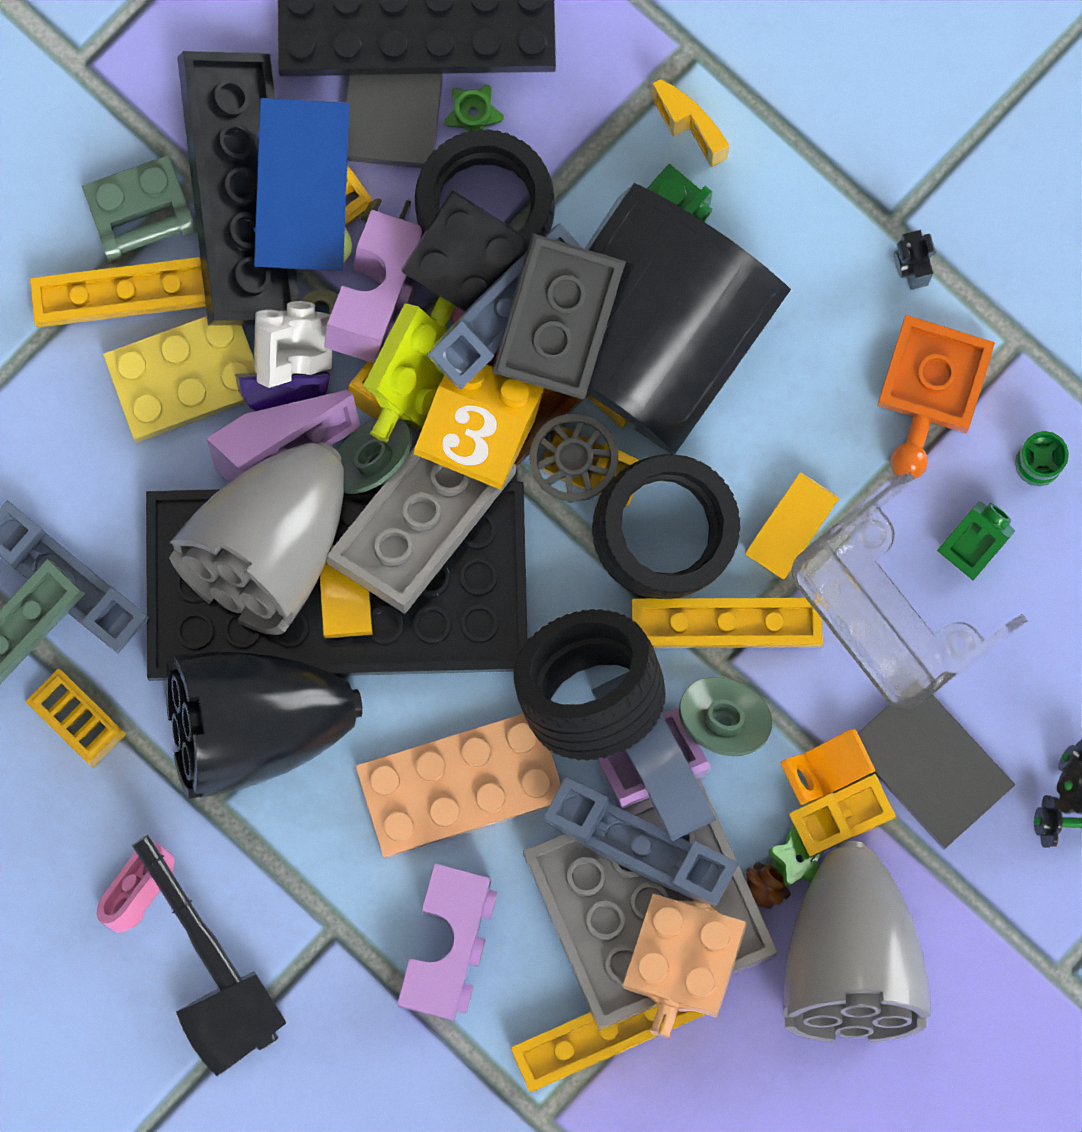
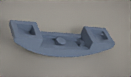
(478, 332)
(102, 607)
(666, 776)
(639, 845)

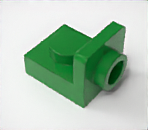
(682, 192)
(977, 539)

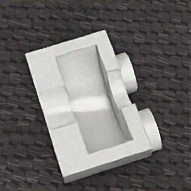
(290, 343)

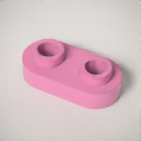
(130, 894)

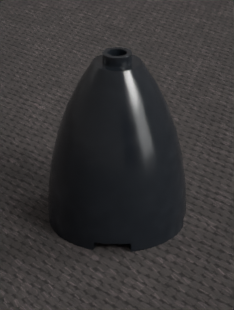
(251, 717)

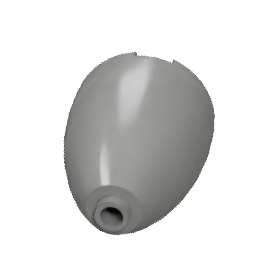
(265, 536)
(855, 955)

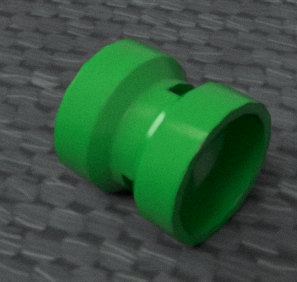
(1048, 451)

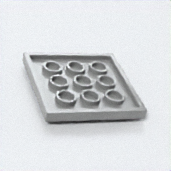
(603, 907)

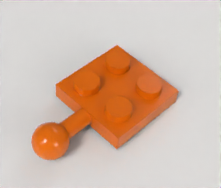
(934, 380)

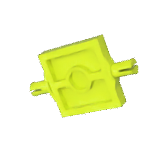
(403, 373)

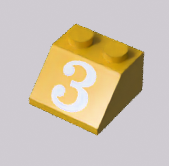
(479, 426)

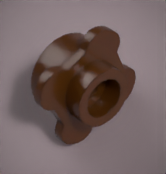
(766, 885)

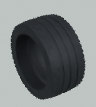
(487, 148)
(719, 509)
(604, 724)

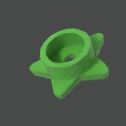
(470, 99)
(786, 859)

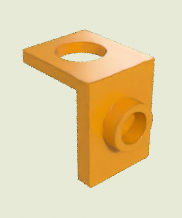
(828, 767)

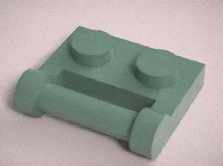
(135, 195)

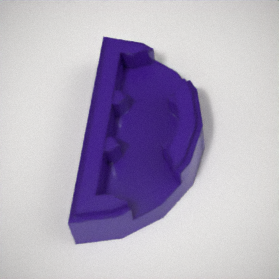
(299, 388)

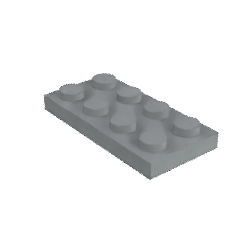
(411, 529)

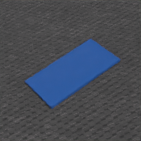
(301, 184)

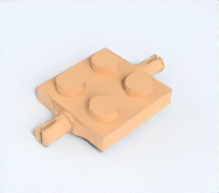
(683, 959)

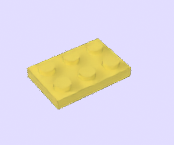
(179, 376)

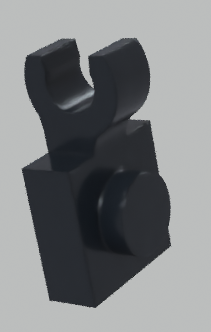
(914, 257)

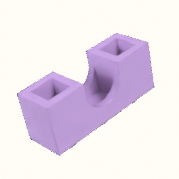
(365, 318)
(440, 985)

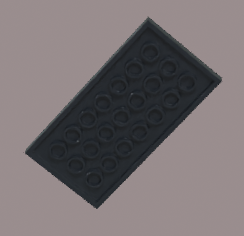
(461, 622)

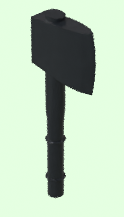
(238, 1013)

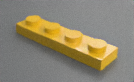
(117, 292)
(728, 622)
(581, 1045)

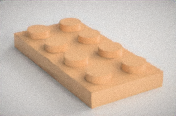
(458, 785)

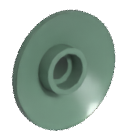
(371, 461)
(725, 716)

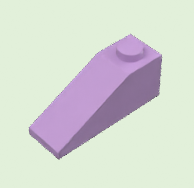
(280, 428)

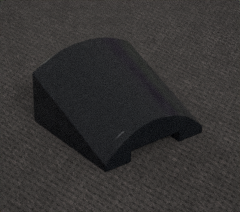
(678, 316)

